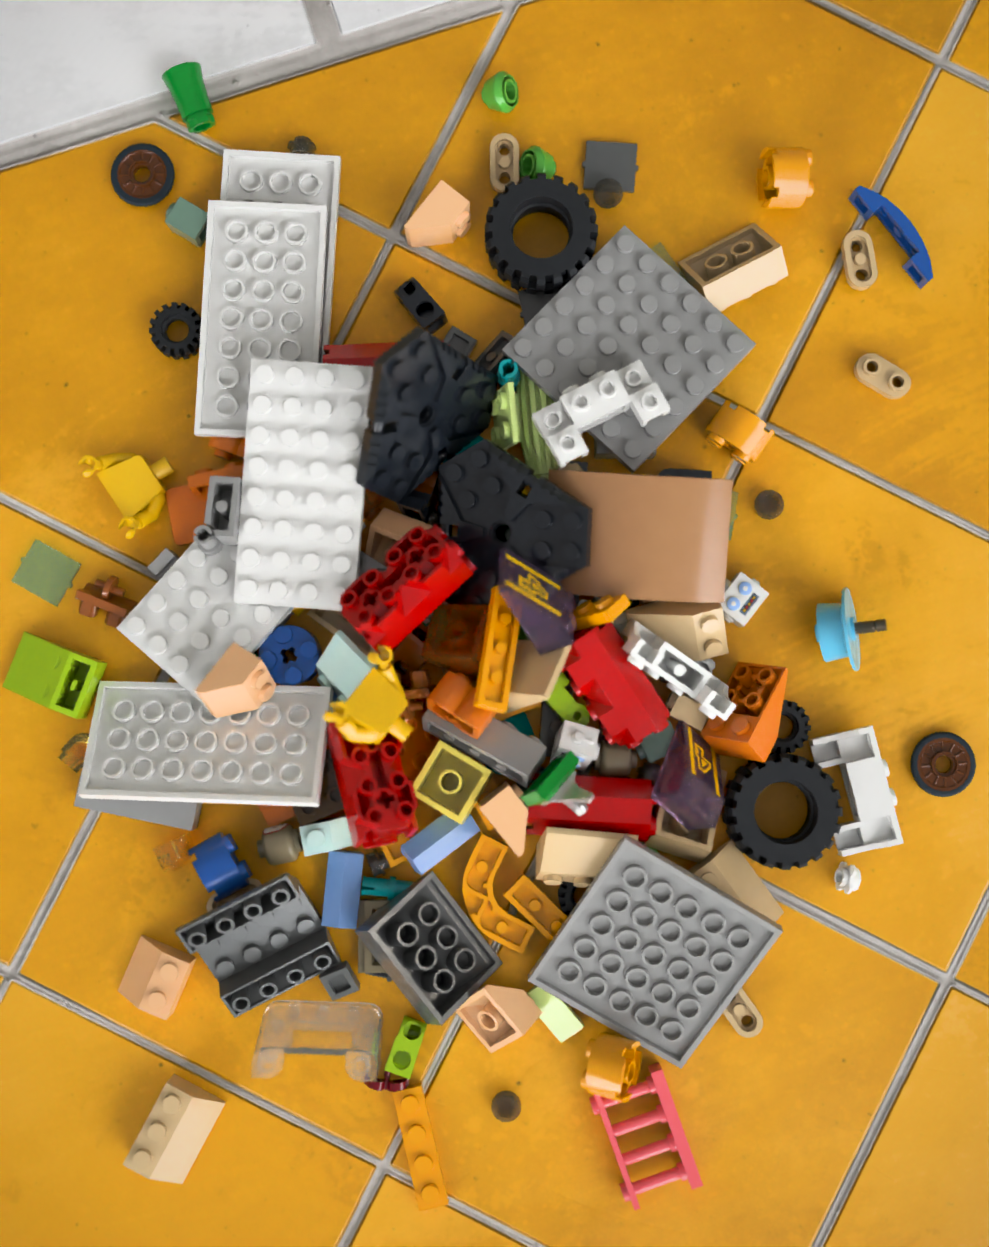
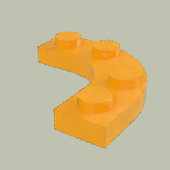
(480, 899)

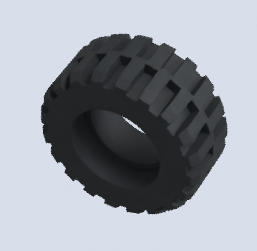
(545, 197)
(820, 819)

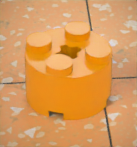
(784, 177)
(738, 432)
(612, 1066)

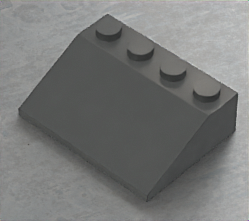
(429, 948)

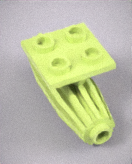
(514, 424)

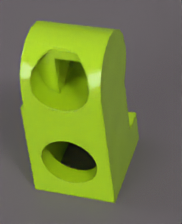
(565, 705)
(406, 1047)

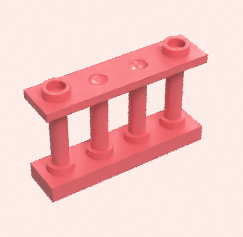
(675, 1140)

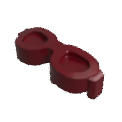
(387, 1084)

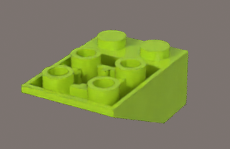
(54, 676)

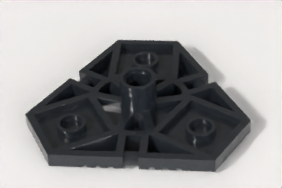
(423, 411)
(484, 494)

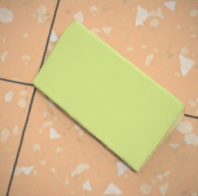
(556, 1014)

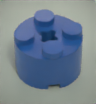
(307, 652)
(219, 866)

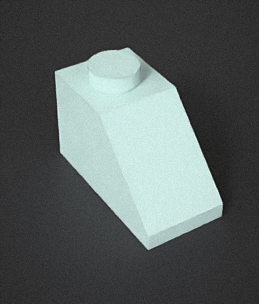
(325, 835)

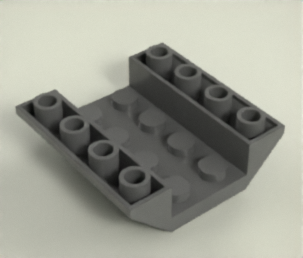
(262, 943)

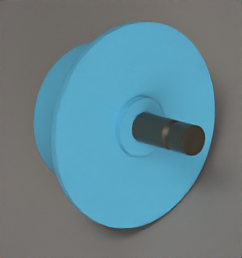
(839, 630)

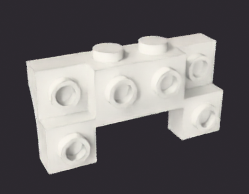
(595, 403)
(681, 672)
(866, 786)

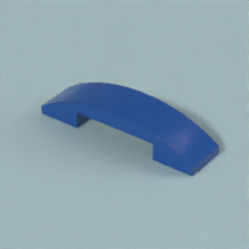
(900, 227)

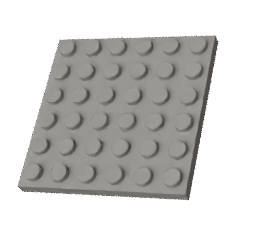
(623, 311)
(654, 951)

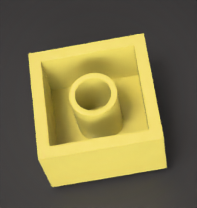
(451, 782)

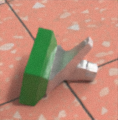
(559, 785)

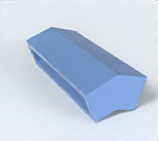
(437, 842)
(342, 889)

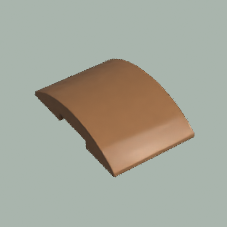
(652, 535)

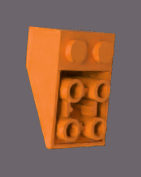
(756, 719)

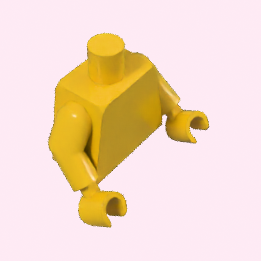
(132, 486)
(374, 705)

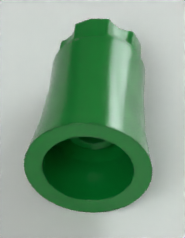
(190, 95)

